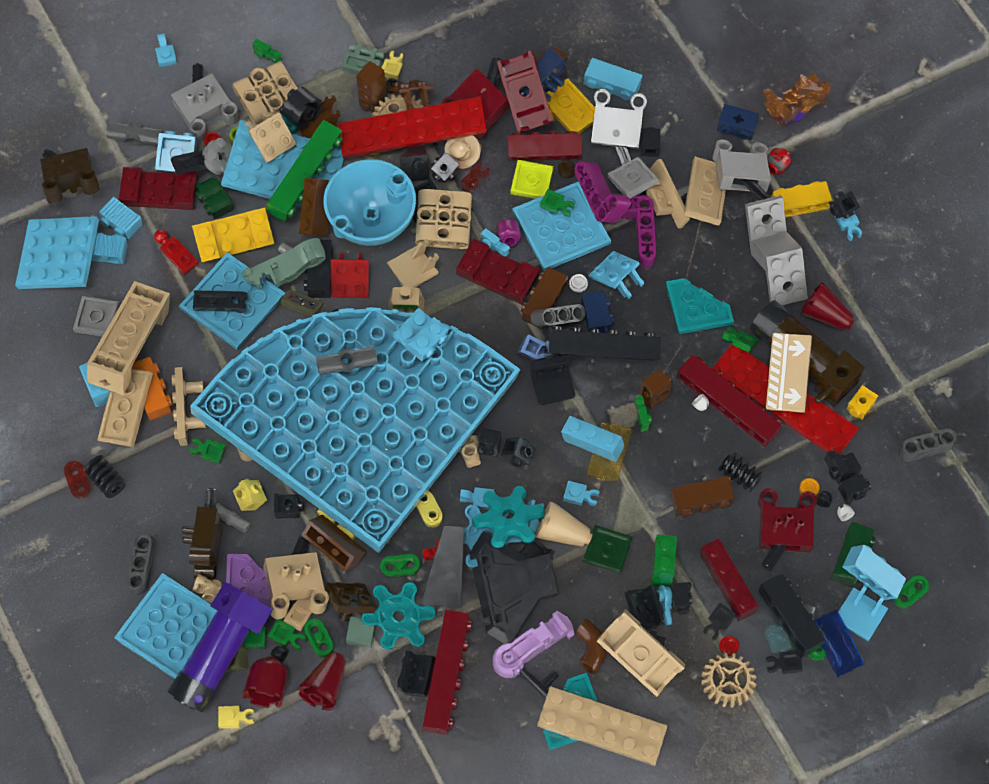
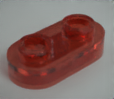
(78, 480)

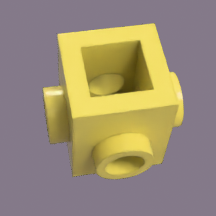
(249, 495)

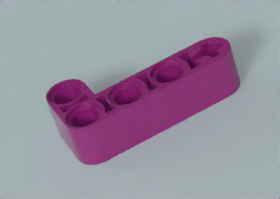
(604, 205)
(643, 231)

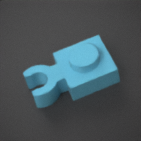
(850, 225)
(494, 242)
(577, 493)

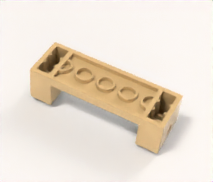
(125, 337)

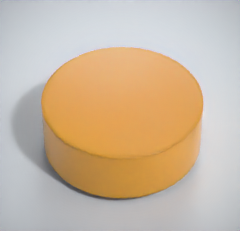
(809, 485)

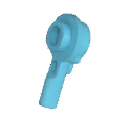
(665, 599)

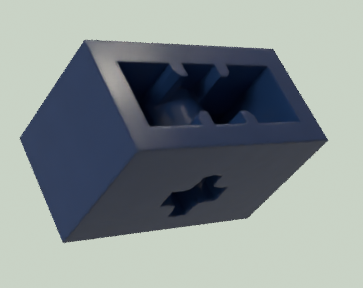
(737, 122)

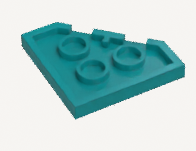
(696, 308)
(579, 686)

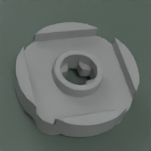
(211, 155)

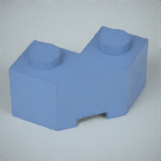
(532, 347)

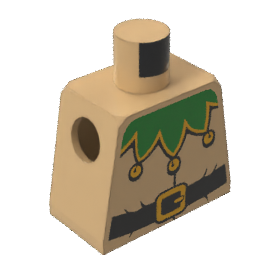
(406, 299)

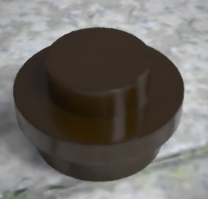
(566, 169)

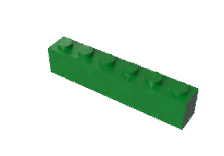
(307, 165)

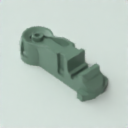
(287, 265)

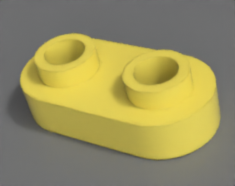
(428, 507)

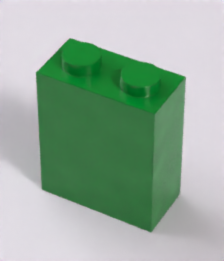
(663, 560)

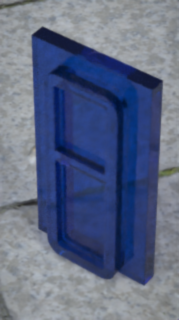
(838, 644)

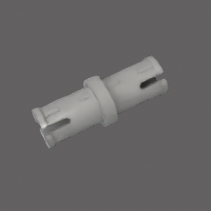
(232, 519)

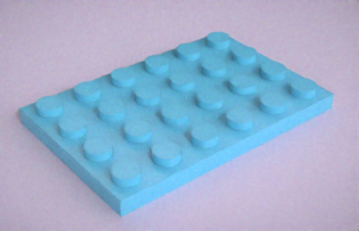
(251, 174)

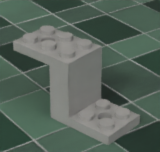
(776, 250)

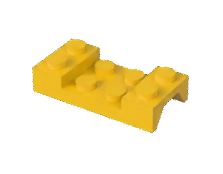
(233, 234)

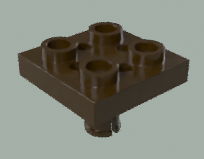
(350, 599)

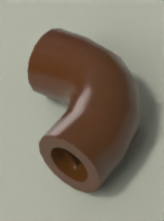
(595, 652)

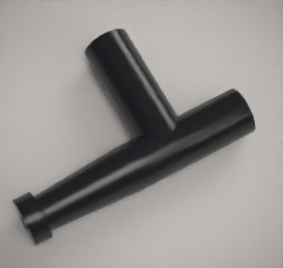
(542, 686)

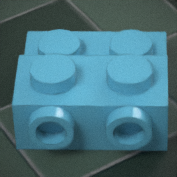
(172, 145)
(421, 334)

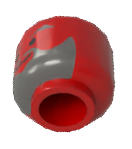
(778, 161)

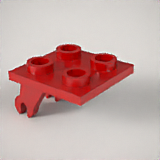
(349, 277)

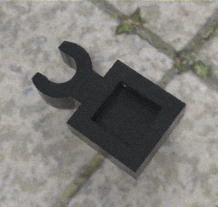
(720, 618)
(789, 662)

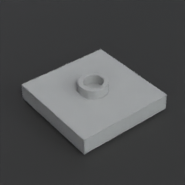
(633, 177)
(94, 315)

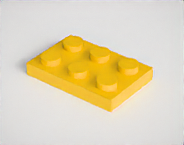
(571, 108)

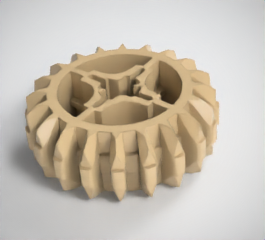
(734, 686)

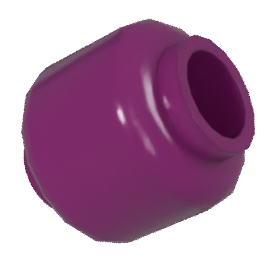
(508, 232)

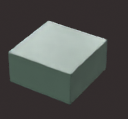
(359, 634)

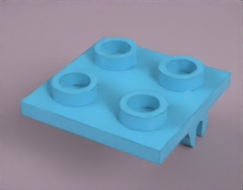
(614, 270)
(862, 613)

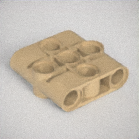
(253, 89)
(458, 208)

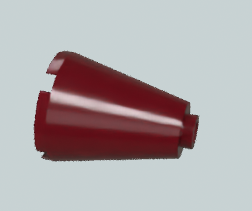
(827, 308)
(324, 682)

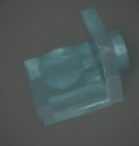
(777, 639)

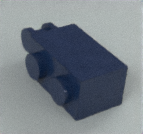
(597, 311)

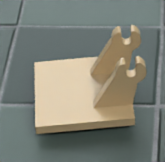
(271, 136)
(413, 266)

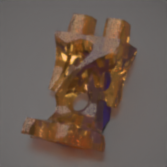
(805, 96)

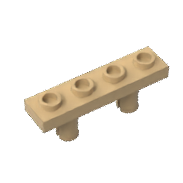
(179, 398)

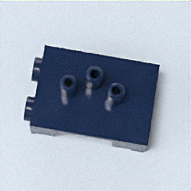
(551, 68)

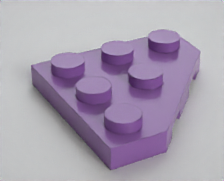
(248, 577)

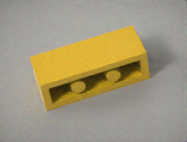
(805, 198)

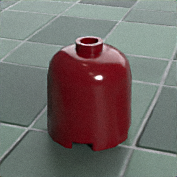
(266, 682)

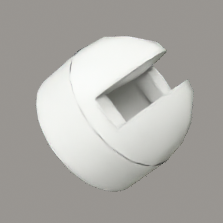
(701, 402)
(845, 513)

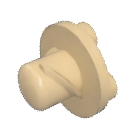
(464, 150)

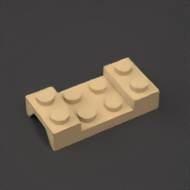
(640, 652)

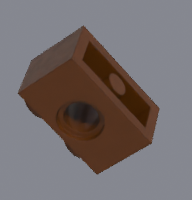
(655, 388)

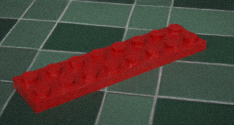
(412, 127)
(817, 424)

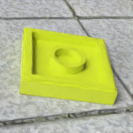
(531, 179)

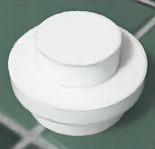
(578, 283)

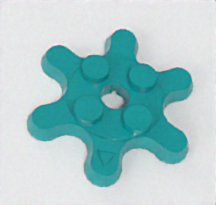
(504, 527)
(401, 603)

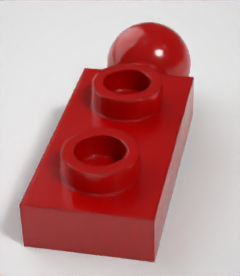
(175, 252)

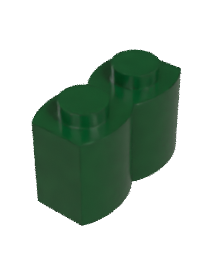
(214, 196)

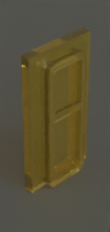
(604, 468)

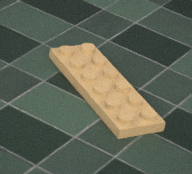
(602, 726)

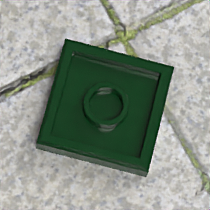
(607, 549)

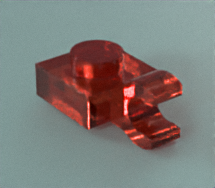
(471, 180)

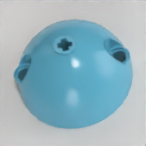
(368, 204)

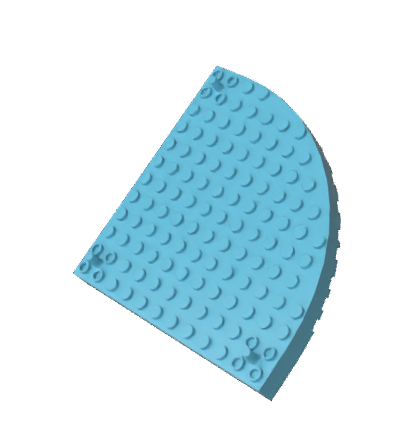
(362, 438)

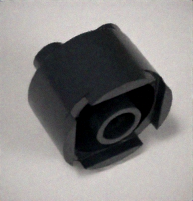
(301, 107)

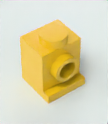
(866, 397)

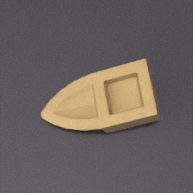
(298, 614)

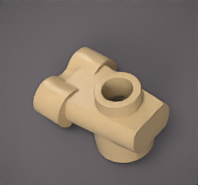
(470, 452)
(207, 588)

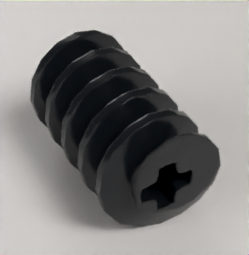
(740, 471)
(104, 477)

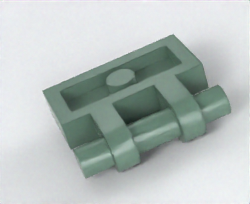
(355, 61)

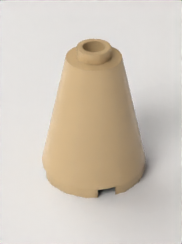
(562, 527)

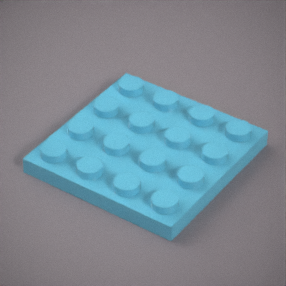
(561, 237)
(57, 253)
(229, 325)
(166, 625)

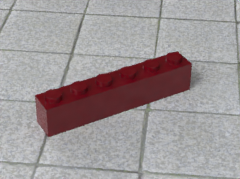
(729, 400)
(446, 672)

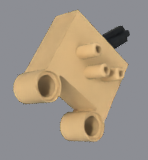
(295, 579)

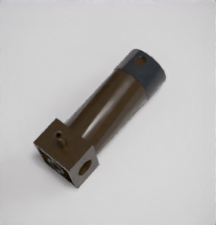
(832, 373)

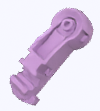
(511, 657)

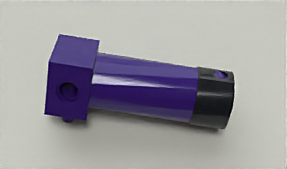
(217, 647)

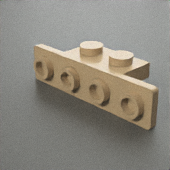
(665, 196)

